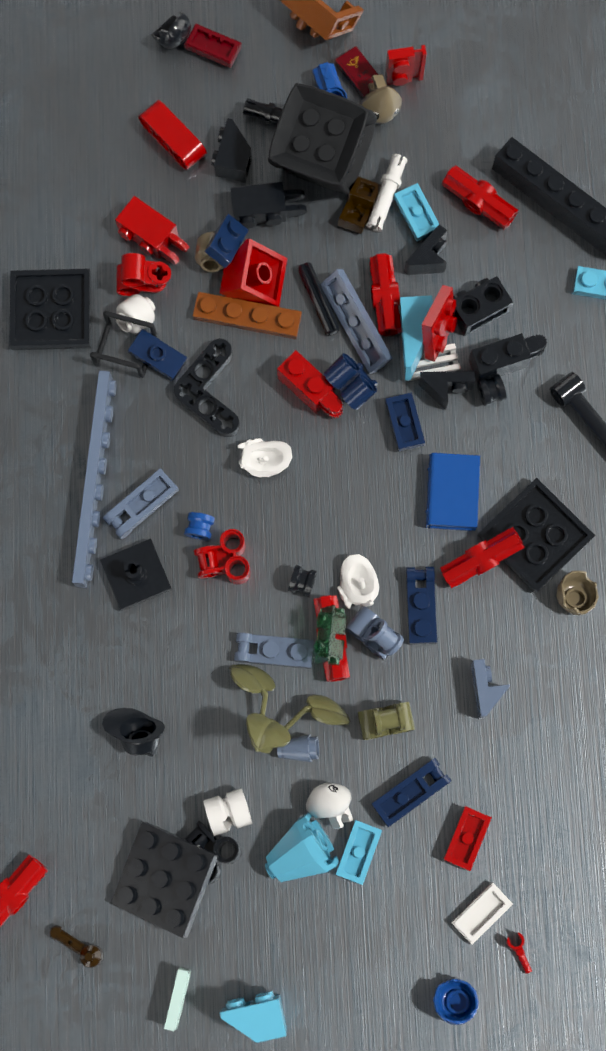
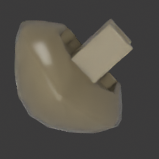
(382, 100)

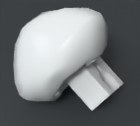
(330, 802)

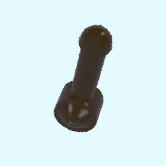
(89, 955)

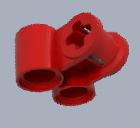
(139, 275)
(223, 559)

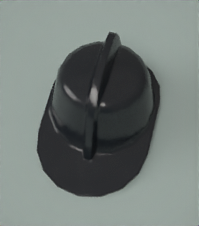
(135, 730)

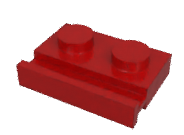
(404, 65)

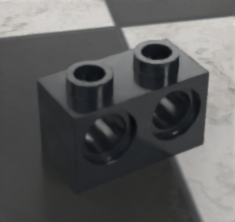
(484, 310)

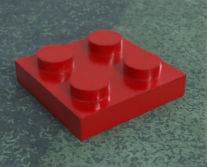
(439, 323)

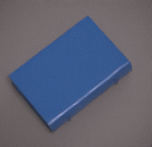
(453, 491)

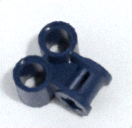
(351, 380)

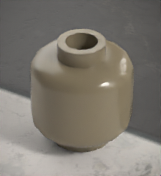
(202, 258)

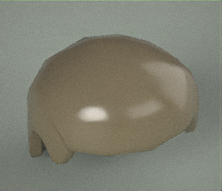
(577, 593)

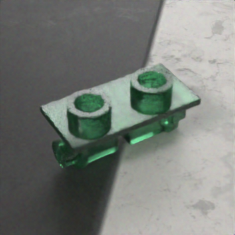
(327, 648)

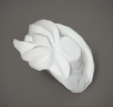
(264, 458)
(358, 582)

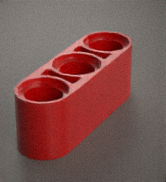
(172, 135)

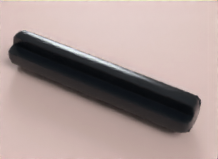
(318, 299)

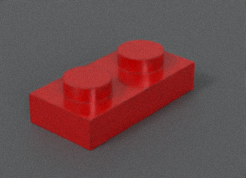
(467, 838)

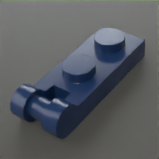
(421, 606)
(410, 793)

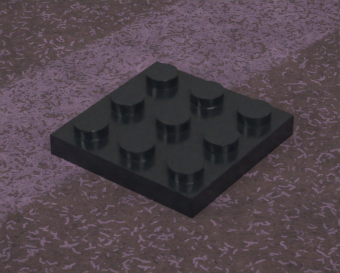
(50, 309)
(547, 530)
(164, 879)

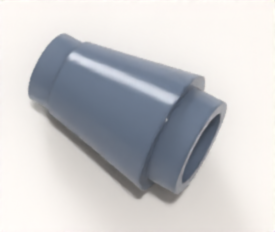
(300, 748)

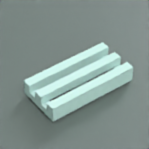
(177, 999)

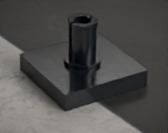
(136, 574)

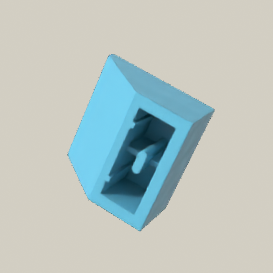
(257, 1019)

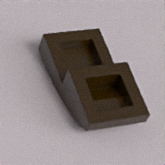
(359, 205)

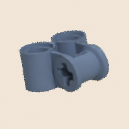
(374, 633)

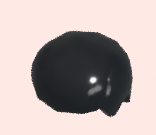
(173, 31)

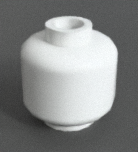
(138, 308)

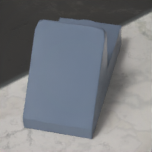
(485, 696)

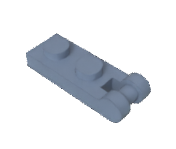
(141, 503)
(275, 651)

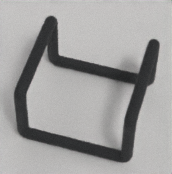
(97, 356)

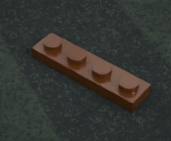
(247, 315)

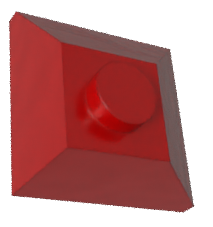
(255, 274)

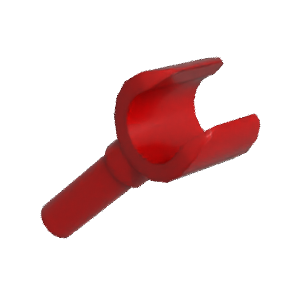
(520, 953)

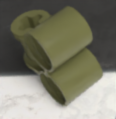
(386, 720)

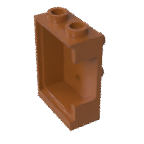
(322, 18)

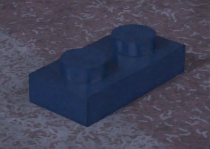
(226, 240)
(405, 422)

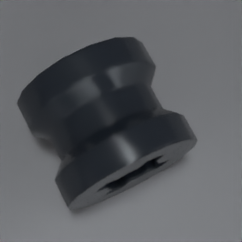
(491, 389)
(302, 581)

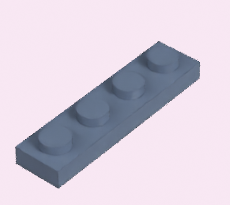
(356, 321)

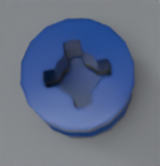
(199, 526)

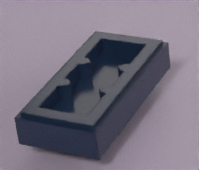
(157, 354)

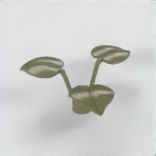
(268, 733)

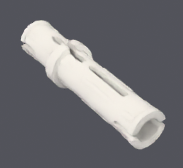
(390, 182)

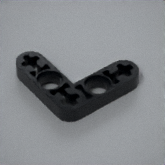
(199, 385)

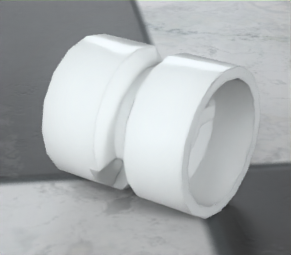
(227, 812)

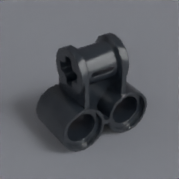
(208, 841)

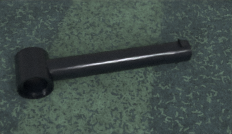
(570, 391)

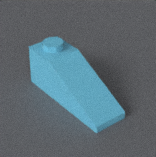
(412, 313)

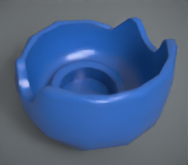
(455, 1001)

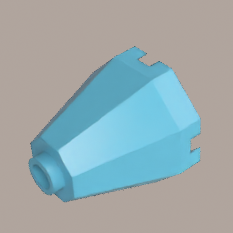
(301, 852)

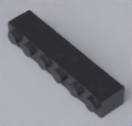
(552, 192)

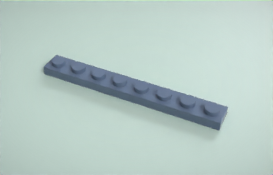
(93, 489)

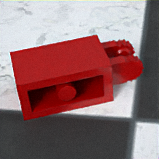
(149, 230)
(309, 385)

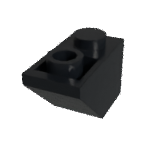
(234, 154)

